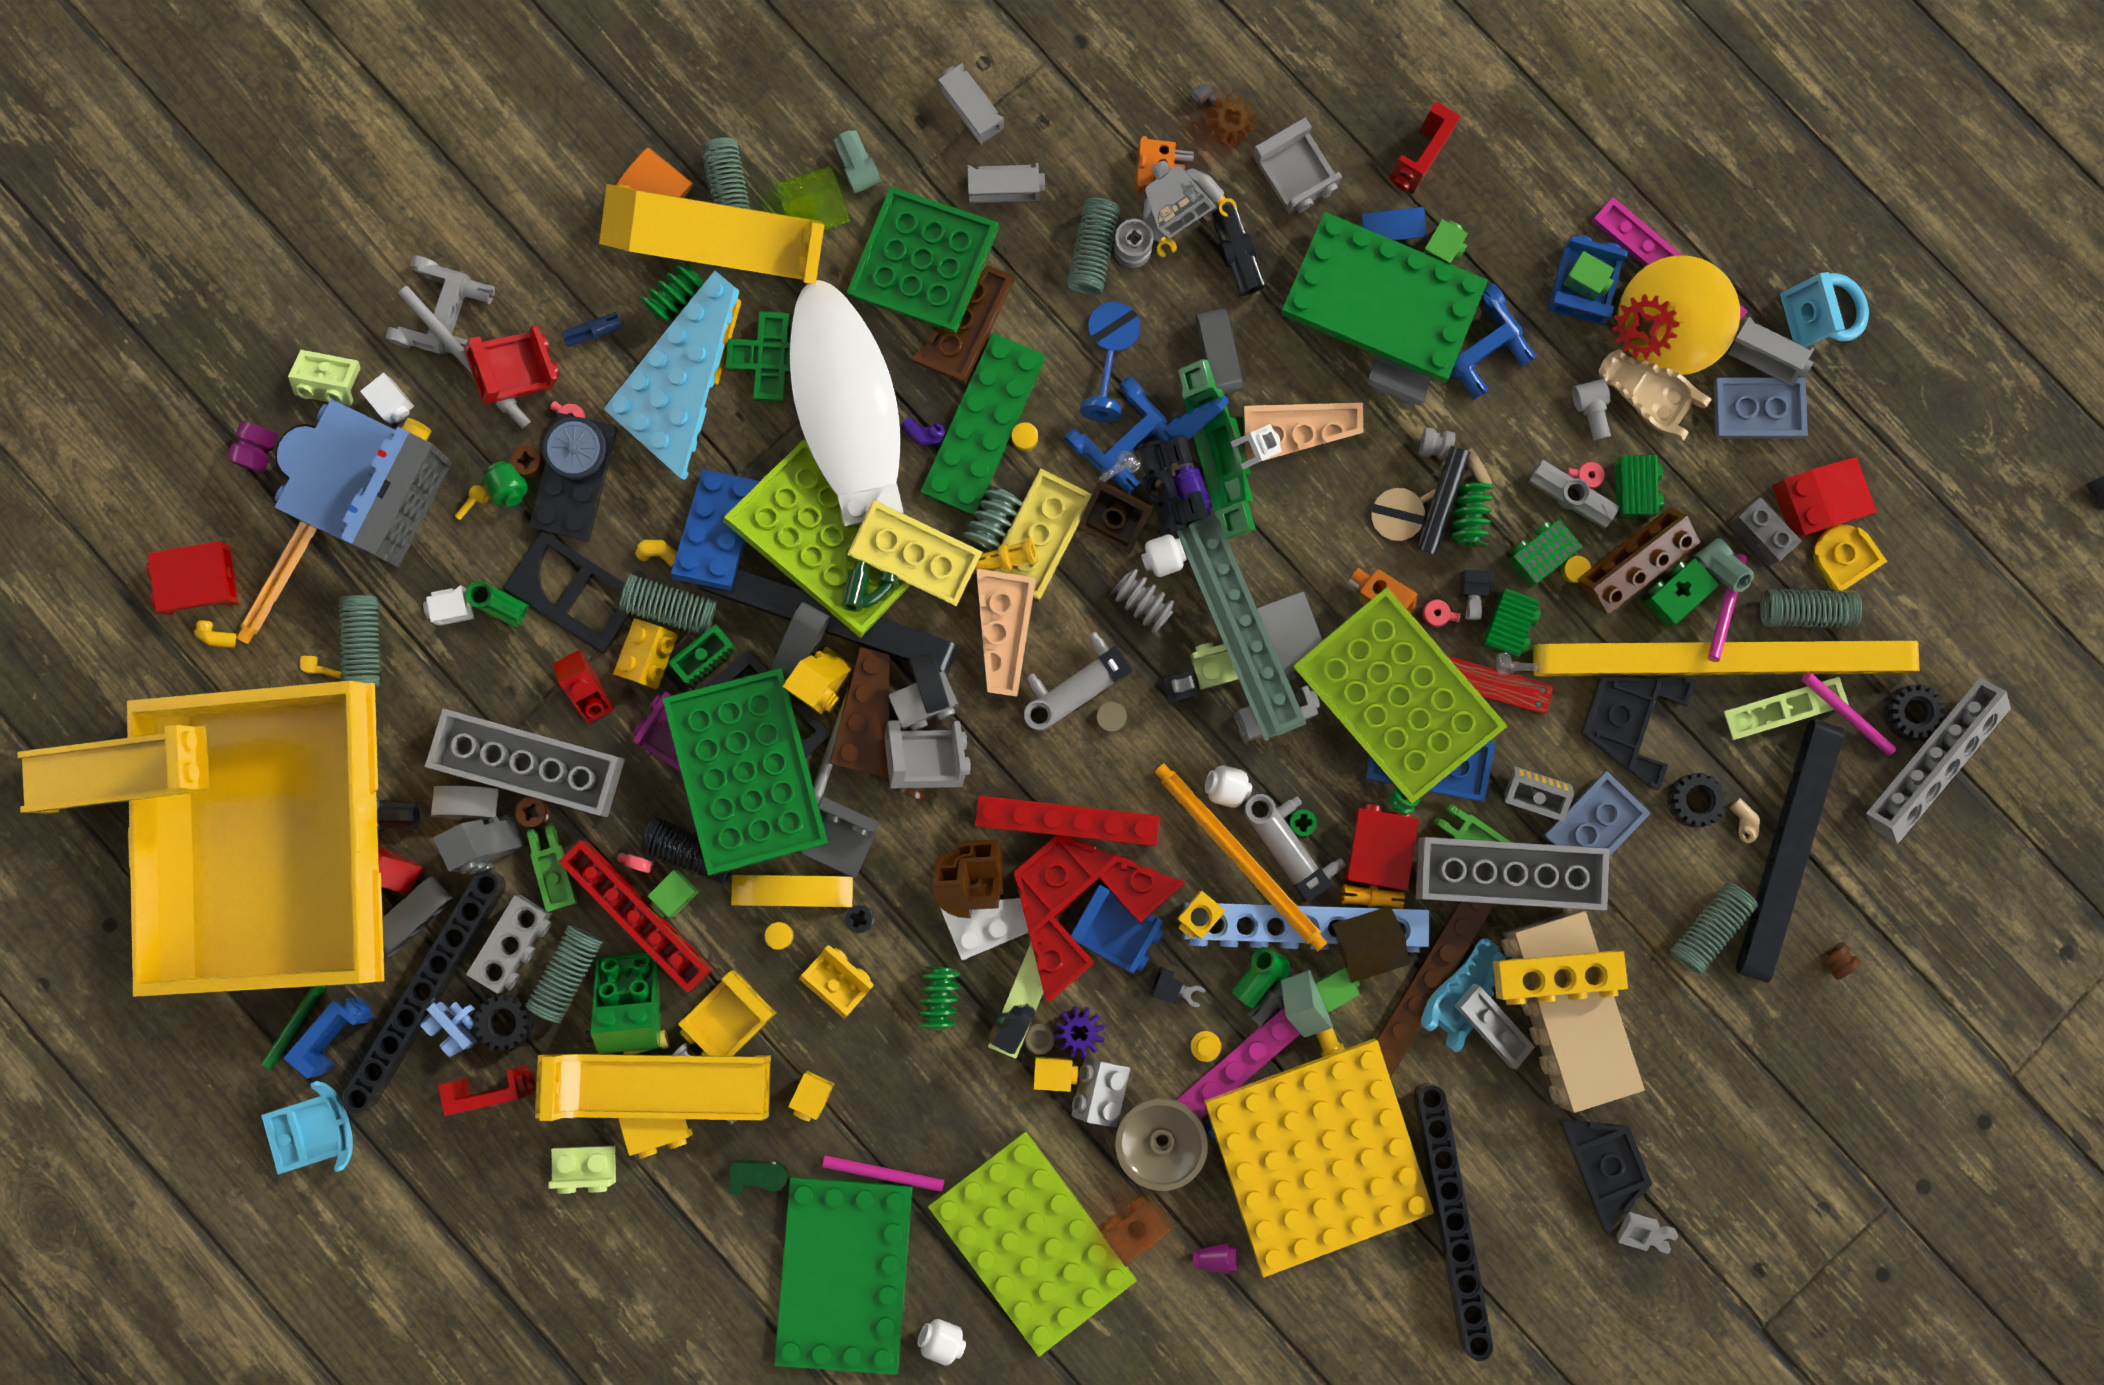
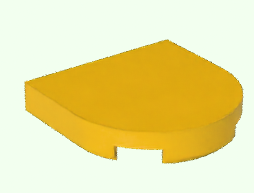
(1845, 556)

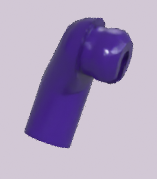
(923, 436)

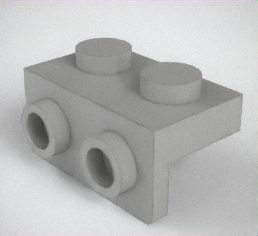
(1100, 1092)

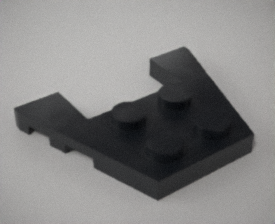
(1621, 716)

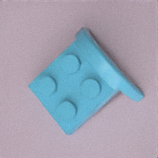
(310, 1131)

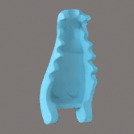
(1441, 1005)

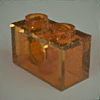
(1129, 1246)

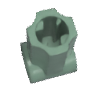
(858, 166)
(1721, 563)

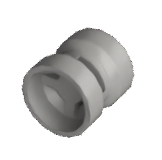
(1435, 443)

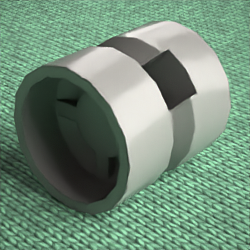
(1133, 243)

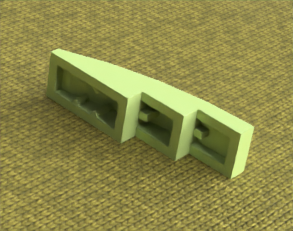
(1780, 710)
(1025, 990)

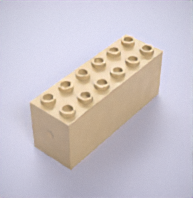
(1578, 1038)

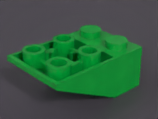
(626, 1004)

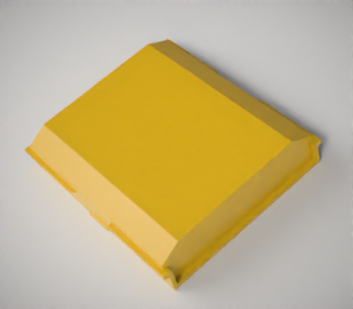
(275, 861)

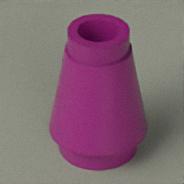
(1217, 1258)

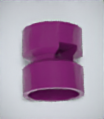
(252, 447)

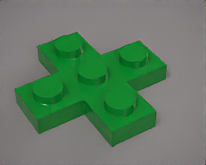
(766, 356)

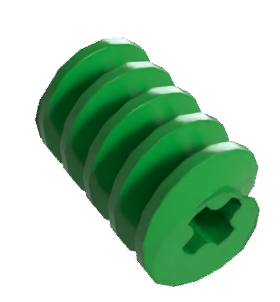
(673, 292)
(1470, 514)
(939, 998)

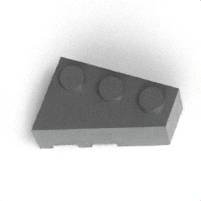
(476, 846)

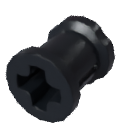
(850, 921)

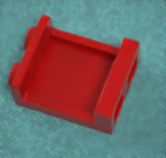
(1437, 126)
(511, 365)
(192, 577)
(1382, 848)
(457, 1098)

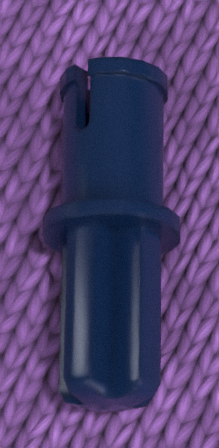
(592, 329)

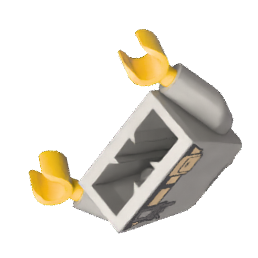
(1178, 200)

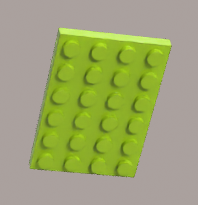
(801, 530)
(1399, 695)
(1032, 1243)

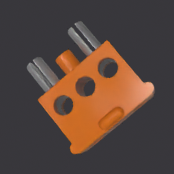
(1149, 155)

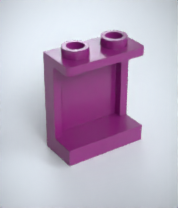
(656, 734)

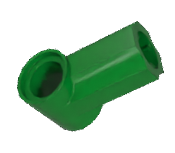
(498, 603)
(1265, 969)

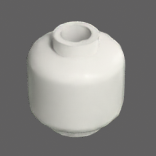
(1164, 555)
(1228, 786)
(941, 1342)

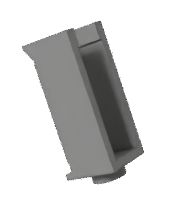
(970, 103)
(1005, 183)
(1771, 353)

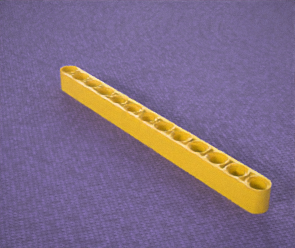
(1736, 658)

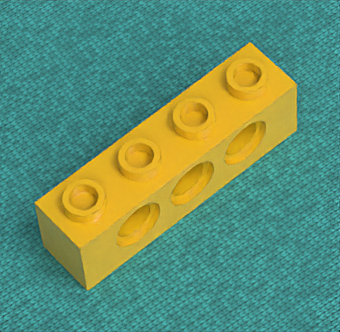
(1608, 964)

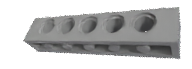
(1938, 760)

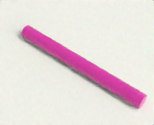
(1724, 620)
(1849, 714)
(883, 1173)

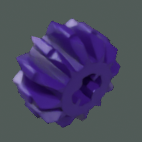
(1078, 1042)

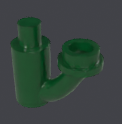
(854, 594)

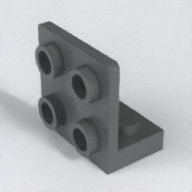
(1398, 381)
(847, 835)

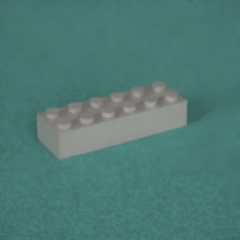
(525, 762)
(1512, 873)

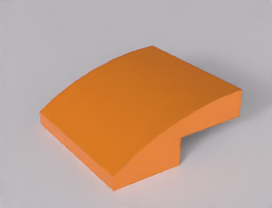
(655, 175)

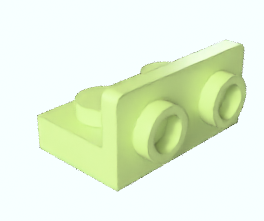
(323, 377)
(1212, 666)
(583, 1167)

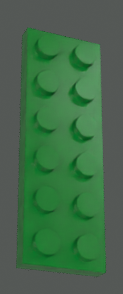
(983, 424)

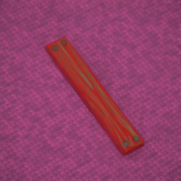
(1509, 689)

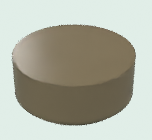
(1111, 716)
(1039, 1039)

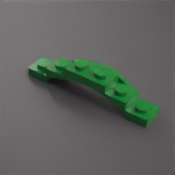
(1218, 458)

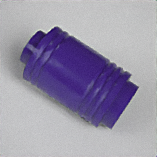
(1190, 480)

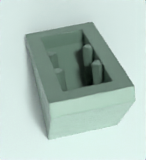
(1304, 1004)

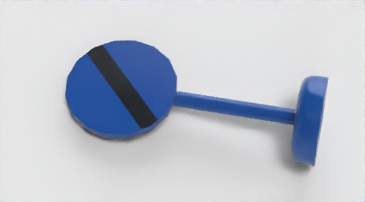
(1114, 329)

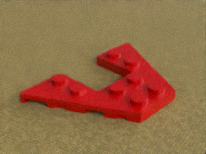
(1058, 878)

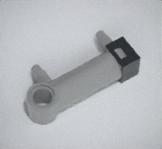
(1079, 688)
(1288, 850)

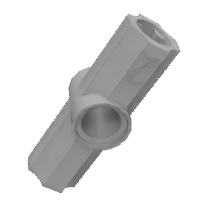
(1590, 503)

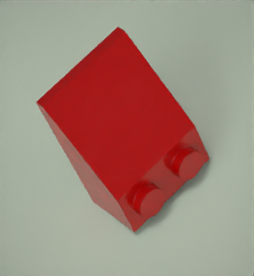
(1824, 497)

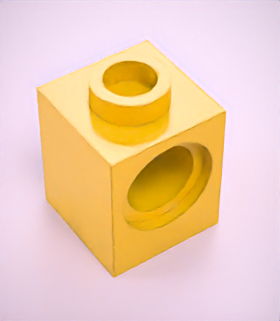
(1212, 910)
(1054, 1074)
(810, 1096)

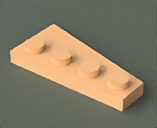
(1303, 424)
(1004, 616)

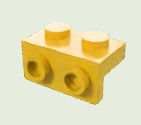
(645, 653)
(837, 981)

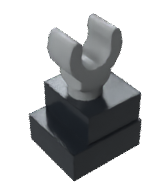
(1475, 585)
(1180, 687)
(1170, 989)

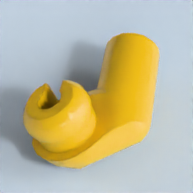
(655, 548)
(216, 639)

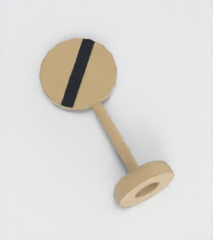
(1401, 513)

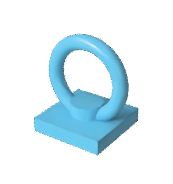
(1815, 313)

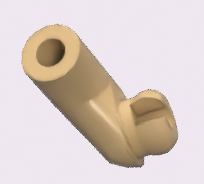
(1748, 821)

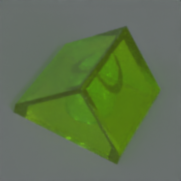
(814, 198)

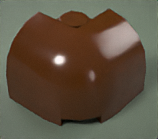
(969, 878)

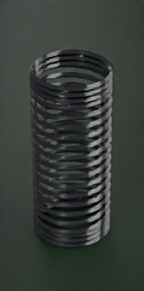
(653, 839)

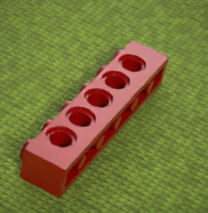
(636, 916)

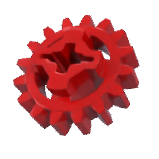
(1632, 333)

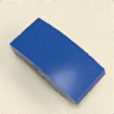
(1397, 224)

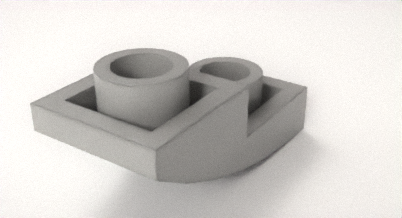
(464, 801)

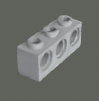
(495, 947)

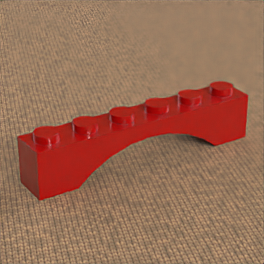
(1067, 820)

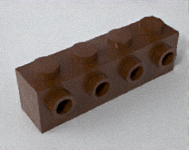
(1639, 560)

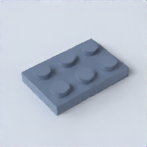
(1760, 408)
(1599, 817)

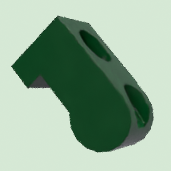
(765, 1174)

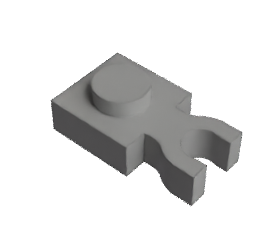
(1643, 1231)

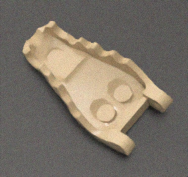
(1655, 392)

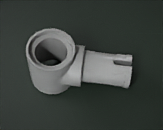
(1592, 400)

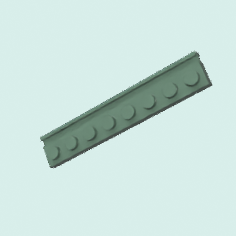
(1241, 627)

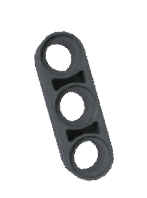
(1219, 349)
(801, 638)
(413, 915)

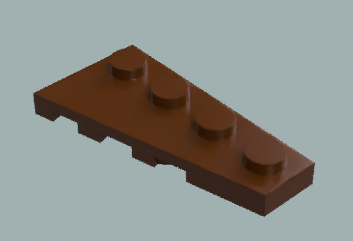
(957, 353)
(865, 716)

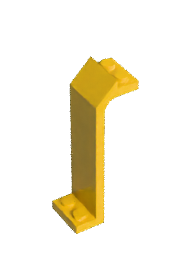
(711, 233)
(115, 770)
(652, 1087)

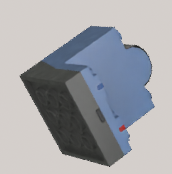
(359, 480)

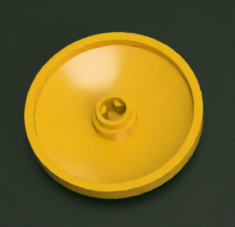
(1704, 308)

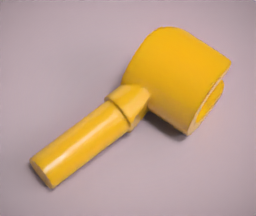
(476, 493)
(309, 665)

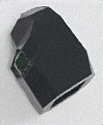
(1011, 1028)

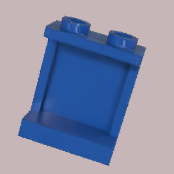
(1573, 304)
(1114, 933)
(307, 1052)

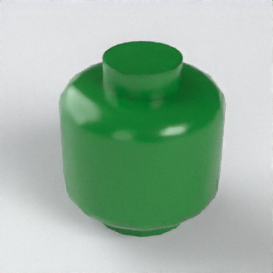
(504, 484)

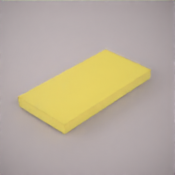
(1050, 518)
(914, 552)

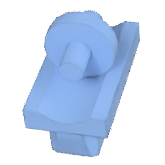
(442, 1017)

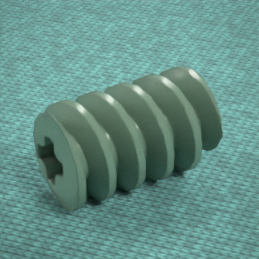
(991, 518)

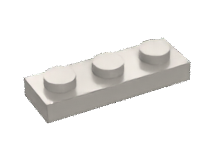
(1494, 1026)

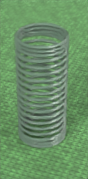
(713, 157)
(1086, 281)
(631, 591)
(1778, 606)
(364, 609)
(1683, 953)
(542, 1004)

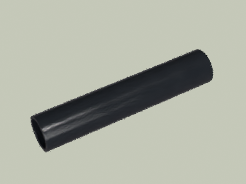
(1443, 500)

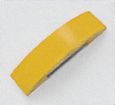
(792, 891)

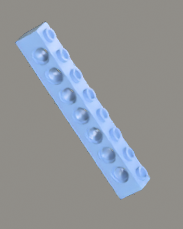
(1414, 925)

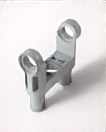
(455, 289)

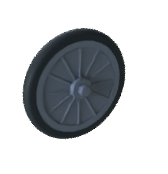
(574, 448)

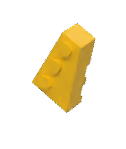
(819, 679)

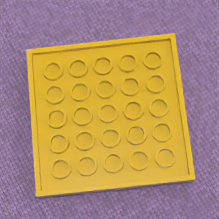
(1318, 1157)

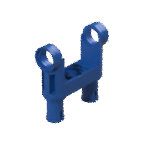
(1507, 335)
(1150, 426)

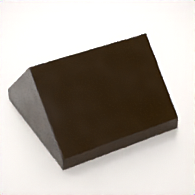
(1115, 516)
(1371, 944)

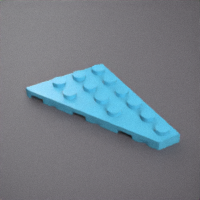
(670, 386)

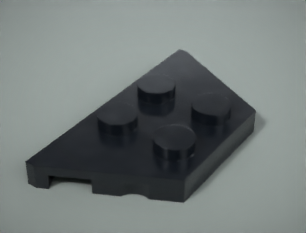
(1608, 1167)

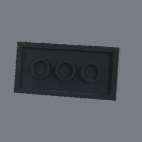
(571, 505)

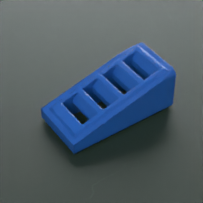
(1196, 419)

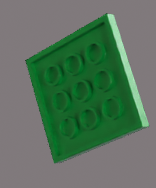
(923, 259)

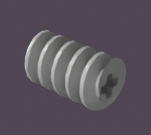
(1143, 600)

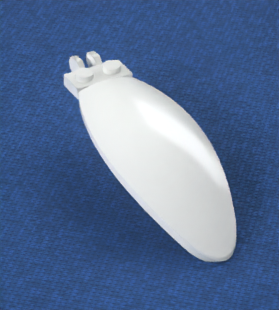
(845, 401)

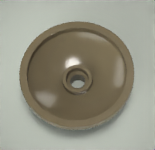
(1158, 1164)

